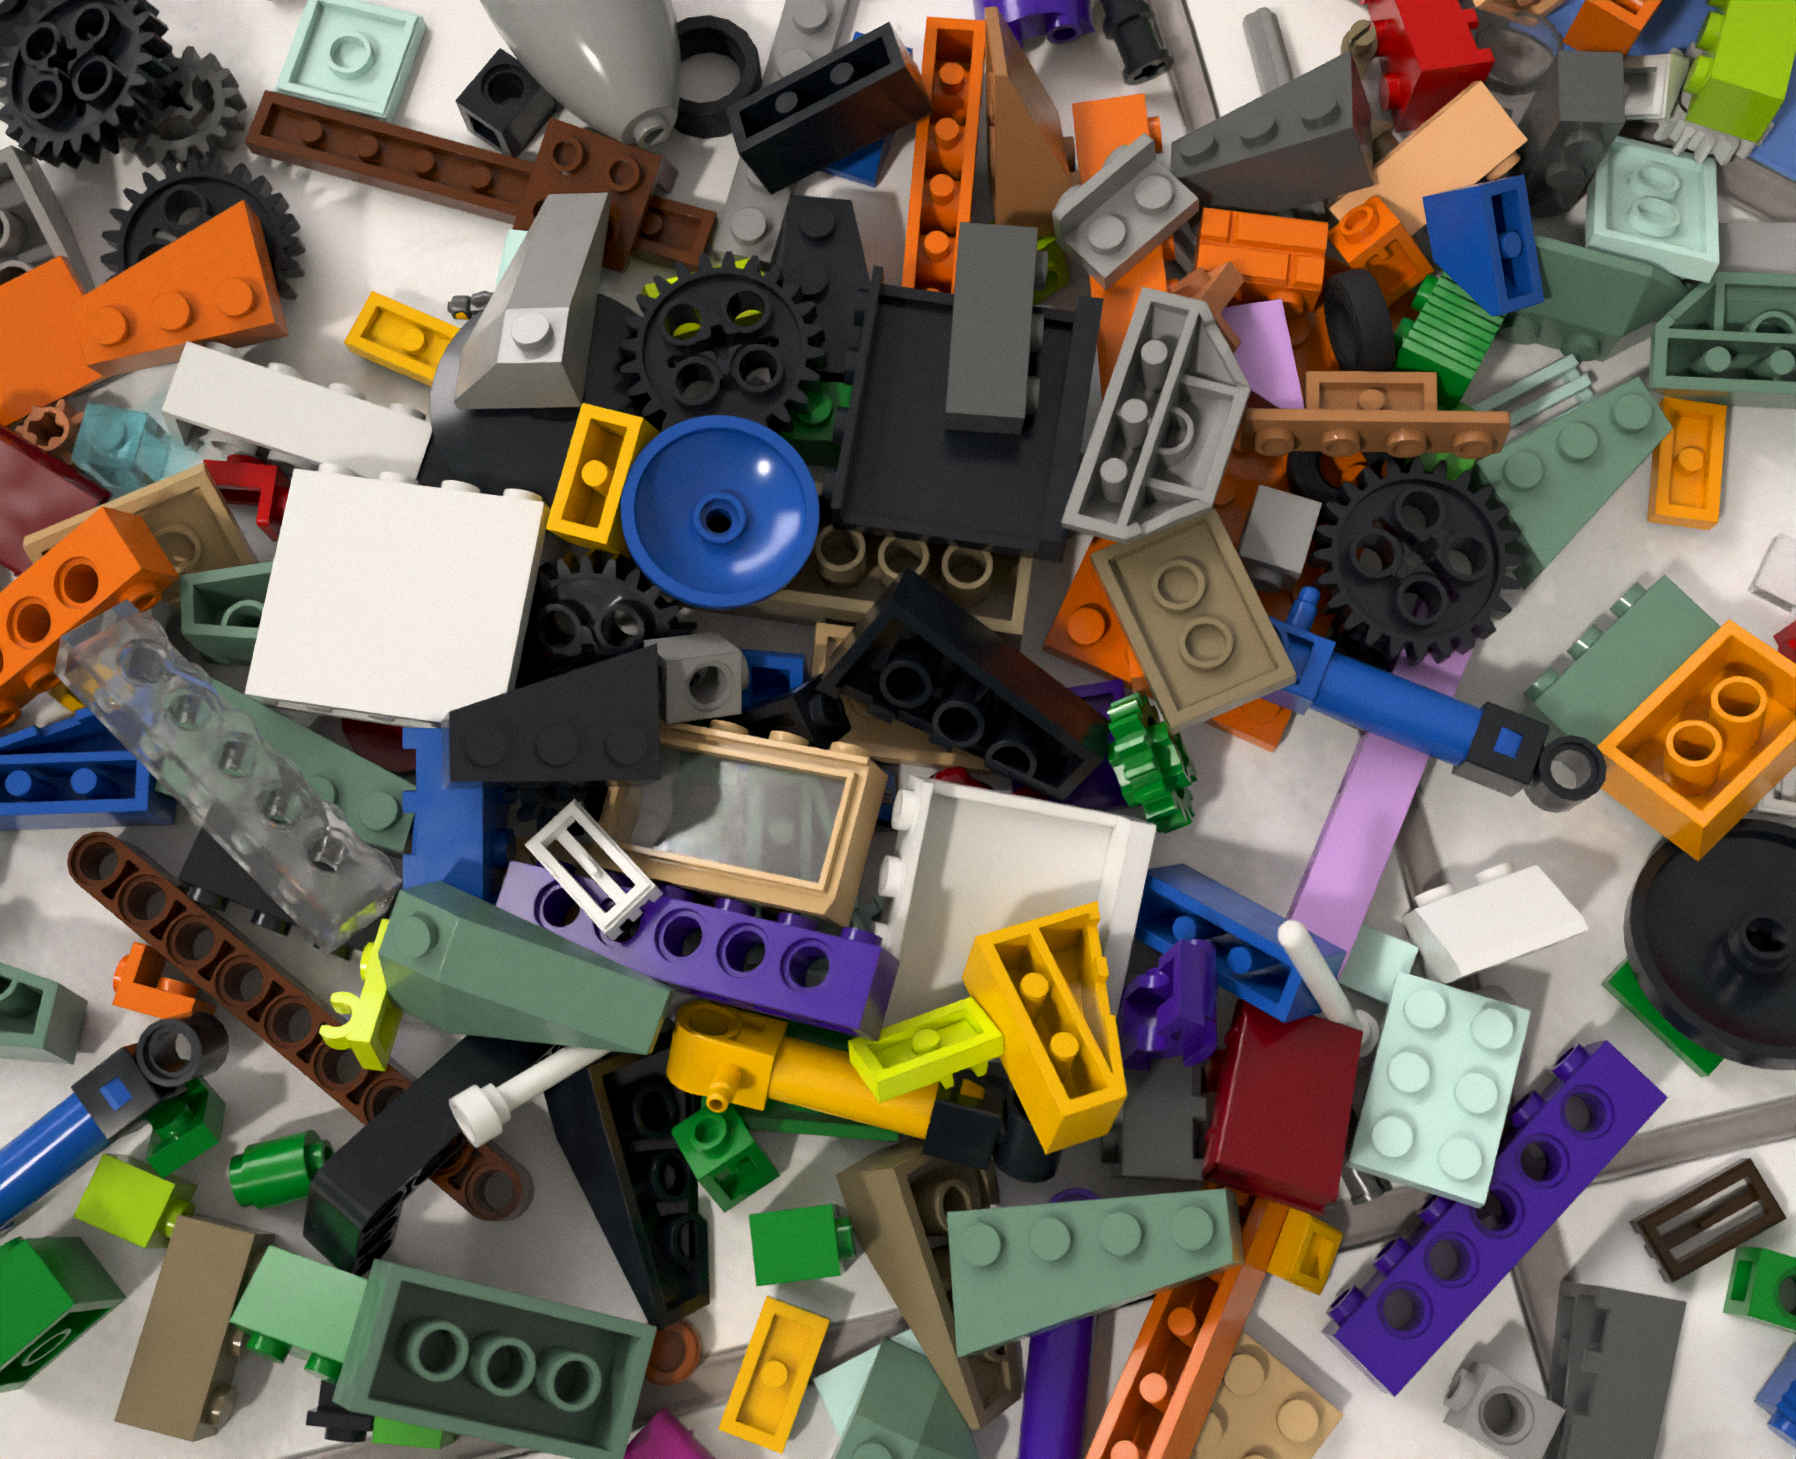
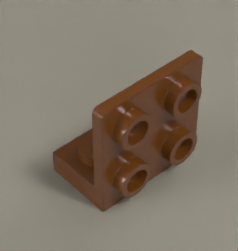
(588, 162)

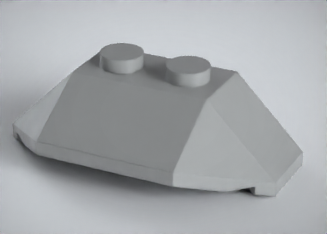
(1160, 424)

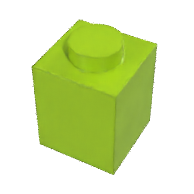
(135, 1201)

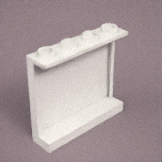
(395, 597)
(995, 860)

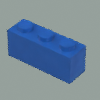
(1249, 956)

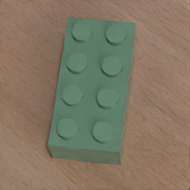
(493, 1364)

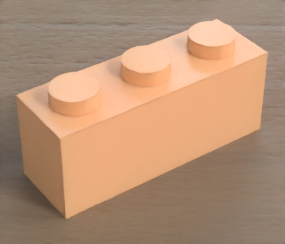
(1448, 151)

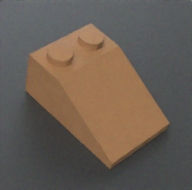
(1026, 149)

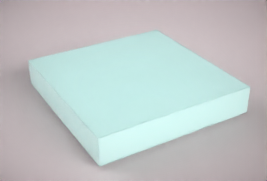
(352, 57)

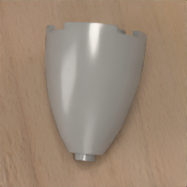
(600, 60)

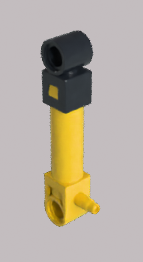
(749, 1058)

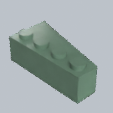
(358, 787)

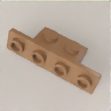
(1373, 414)

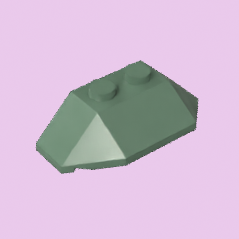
(1592, 302)
(1729, 342)
(904, 1412)

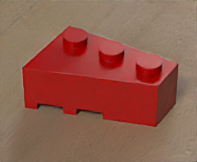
(1424, 56)

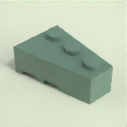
(1568, 471)

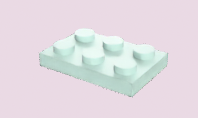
(1655, 209)
(1439, 1089)

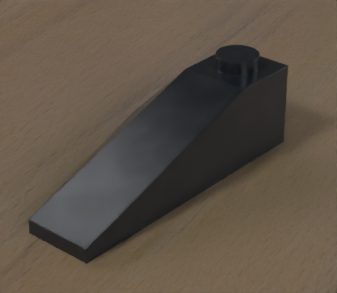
(619, 1142)

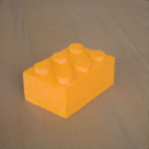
(1707, 741)

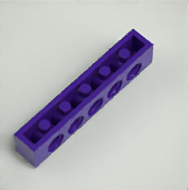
(847, 1001)
(1618, 1105)

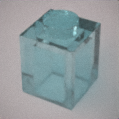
(121, 447)

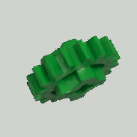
(1151, 763)

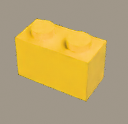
(593, 478)

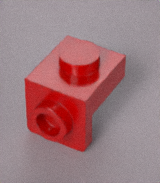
(253, 483)

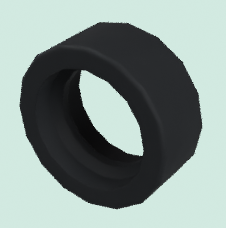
(726, 38)

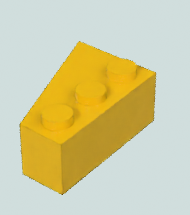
(1052, 1005)

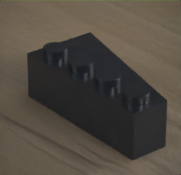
(967, 688)

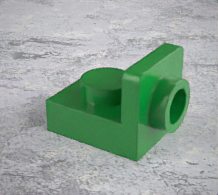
(186, 1128)
(724, 1155)

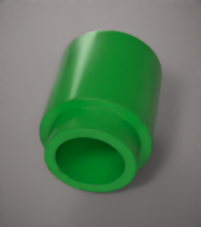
(278, 1169)

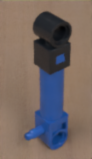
(1482, 743)
(107, 1105)

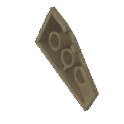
(900, 1219)

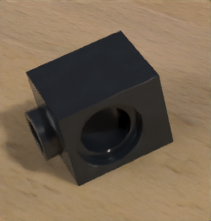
(505, 126)

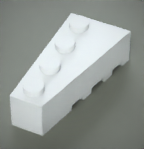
(287, 419)

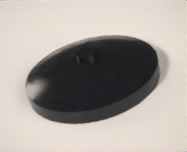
(527, 444)
(1720, 943)

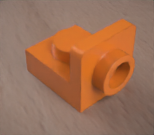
(1378, 242)
(143, 989)

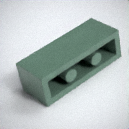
(1621, 665)

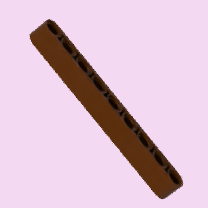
(269, 1012)

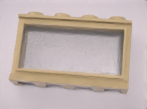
(751, 819)

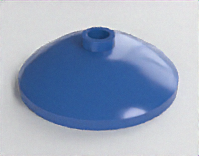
(728, 471)

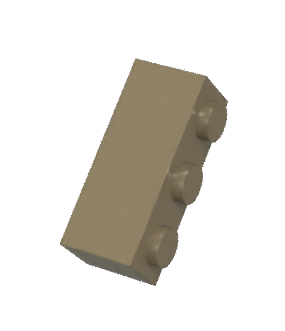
(187, 1343)

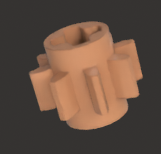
(54, 430)

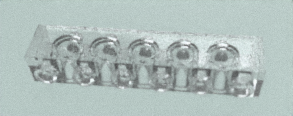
(99, 668)

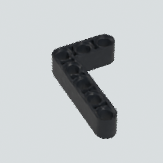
(363, 1185)

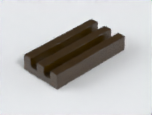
(1659, 1245)

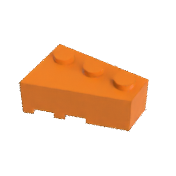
(194, 290)

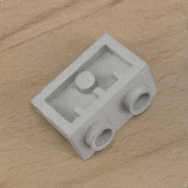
(1122, 212)

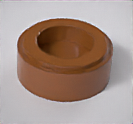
(674, 1354)

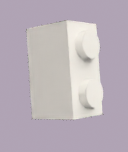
(1489, 924)

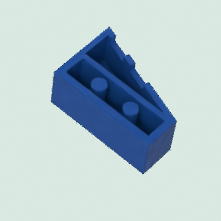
(456, 832)

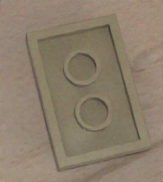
(1193, 621)

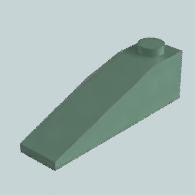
(510, 979)

